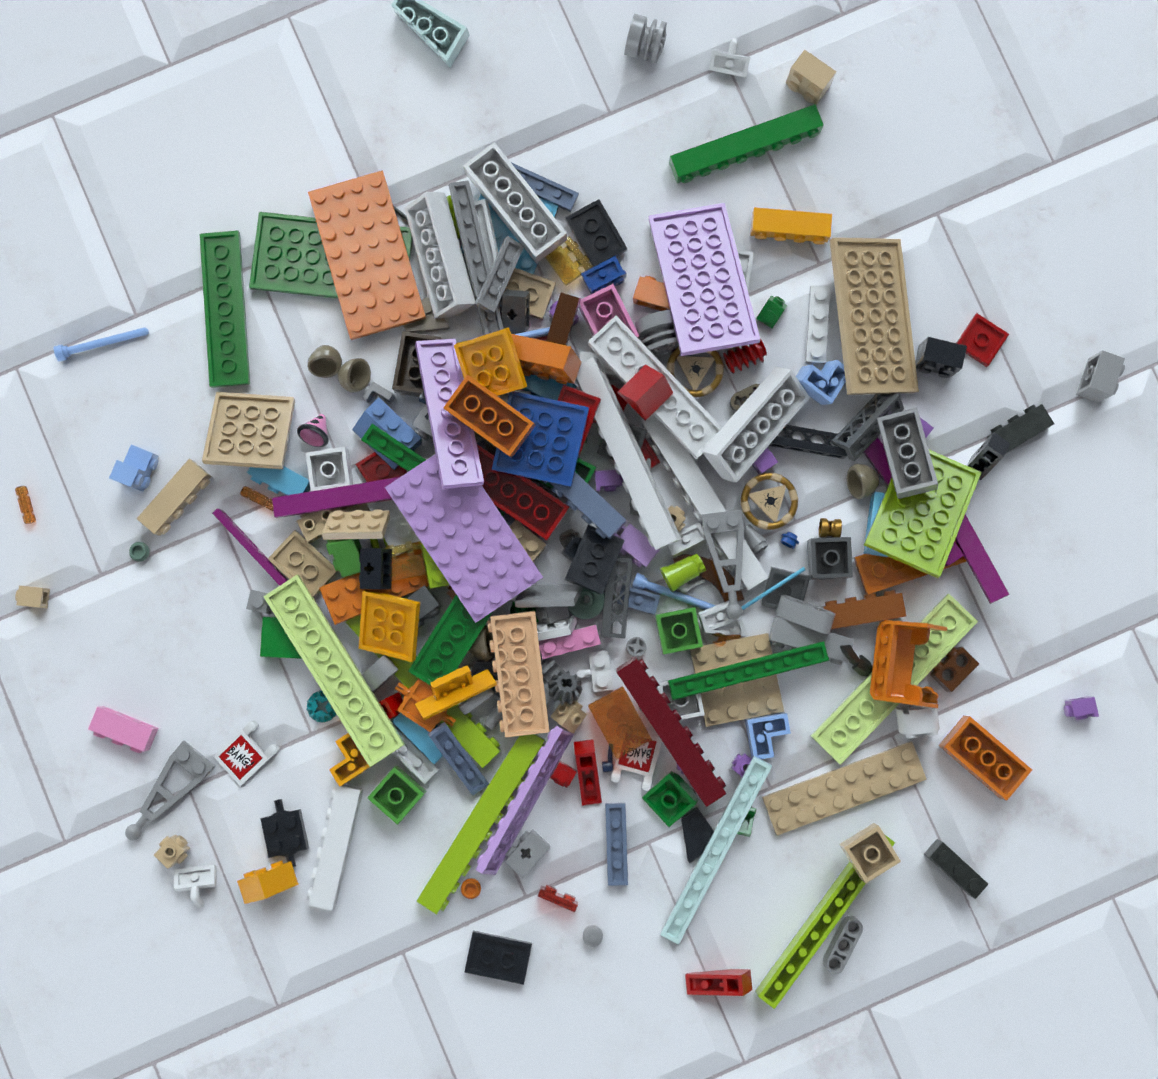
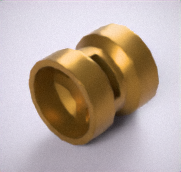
(830, 528)

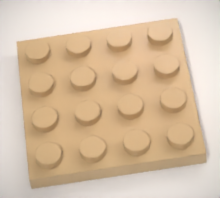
(249, 430)
(740, 700)

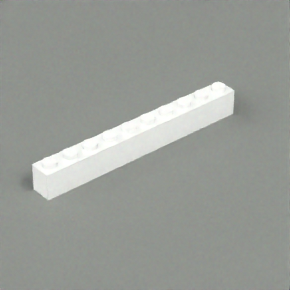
(628, 457)
(702, 498)

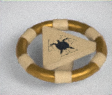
(696, 369)
(769, 501)

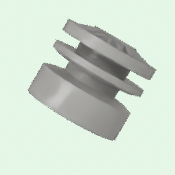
(645, 38)
(657, 328)

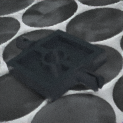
(284, 833)

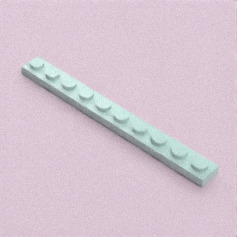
(716, 849)

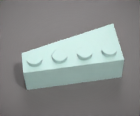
(435, 28)

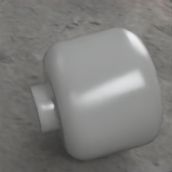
(592, 935)

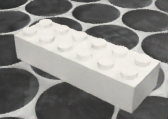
(515, 202)
(439, 255)
(756, 424)

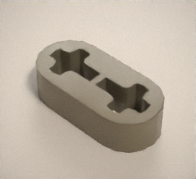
(742, 394)

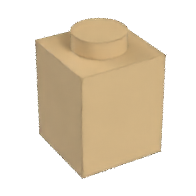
(32, 596)

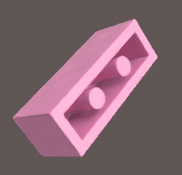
(578, 640)
(122, 729)

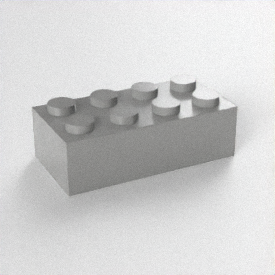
(907, 453)

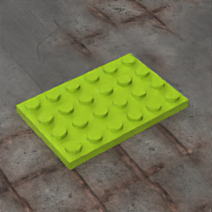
(924, 525)

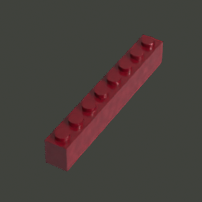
(670, 730)

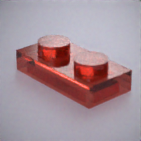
(550, 894)

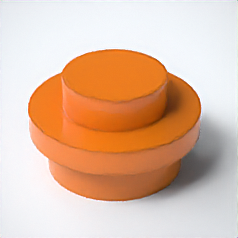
(471, 888)

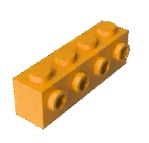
(791, 225)

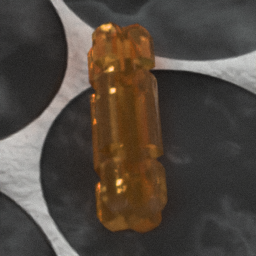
(257, 497)
(25, 504)

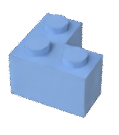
(823, 384)
(135, 469)
(762, 729)

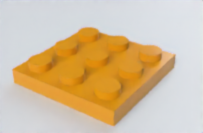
(492, 362)
(389, 625)

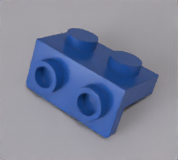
(604, 275)

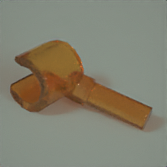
(723, 638)

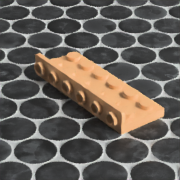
(518, 674)

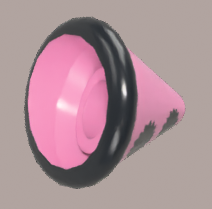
(314, 432)

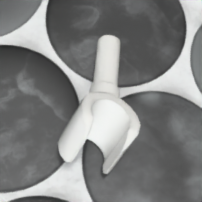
(684, 588)

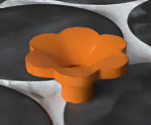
(929, 695)

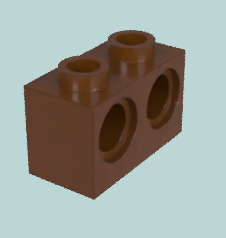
(957, 673)

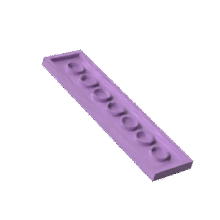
(452, 439)
(525, 800)

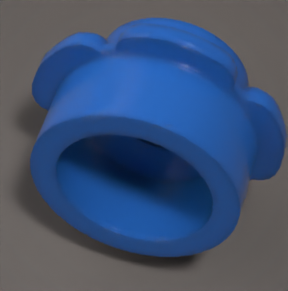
(789, 540)

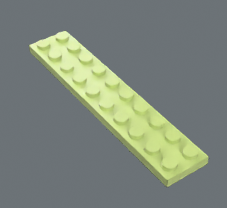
(334, 670)
(861, 713)

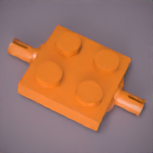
(415, 694)

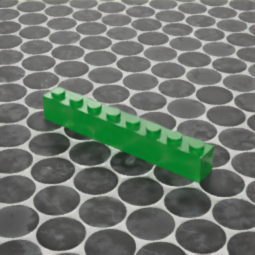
(746, 144)

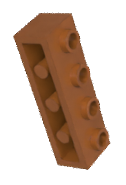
(866, 610)

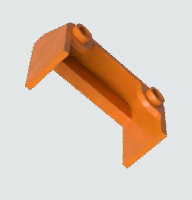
(895, 659)

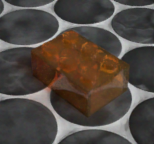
(620, 722)

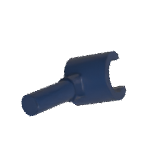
(608, 765)

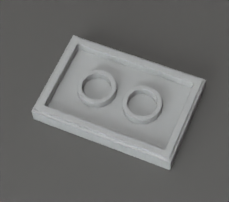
(549, 596)

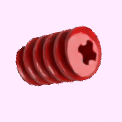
(744, 356)

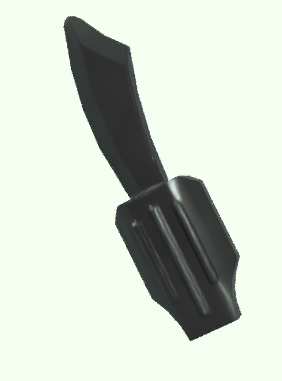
(860, 664)

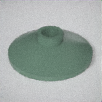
(588, 610)

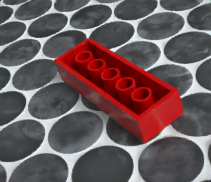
(521, 498)

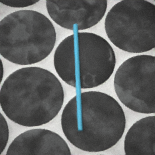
(773, 588)

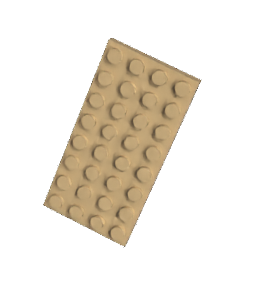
(873, 316)

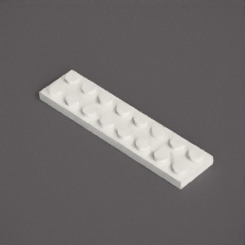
(680, 412)

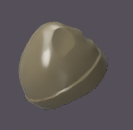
(324, 361)
(354, 375)
(862, 480)
(481, 646)

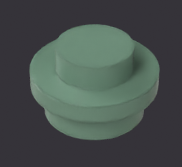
(139, 551)

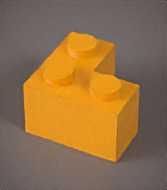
(352, 765)
(265, 883)

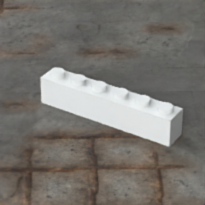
(335, 847)

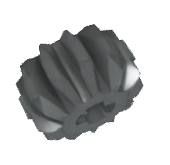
(565, 688)

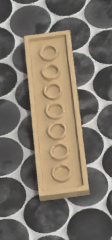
(844, 788)

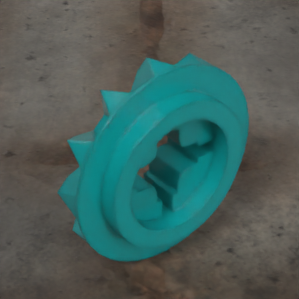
(312, 705)

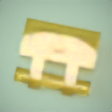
(564, 266)
(406, 566)

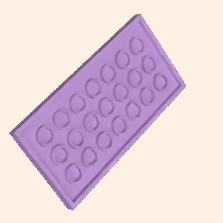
(703, 279)
(465, 539)

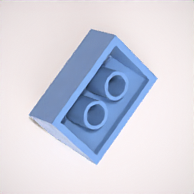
(387, 420)

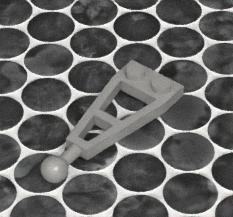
(721, 523)
(191, 761)

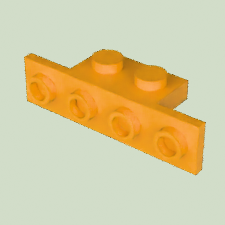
(453, 690)

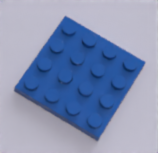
(553, 444)

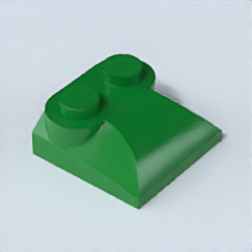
(671, 798)

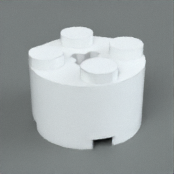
(917, 720)

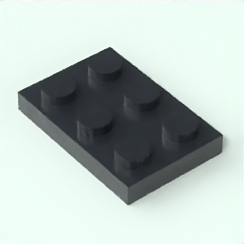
(596, 233)
(594, 560)
(498, 957)

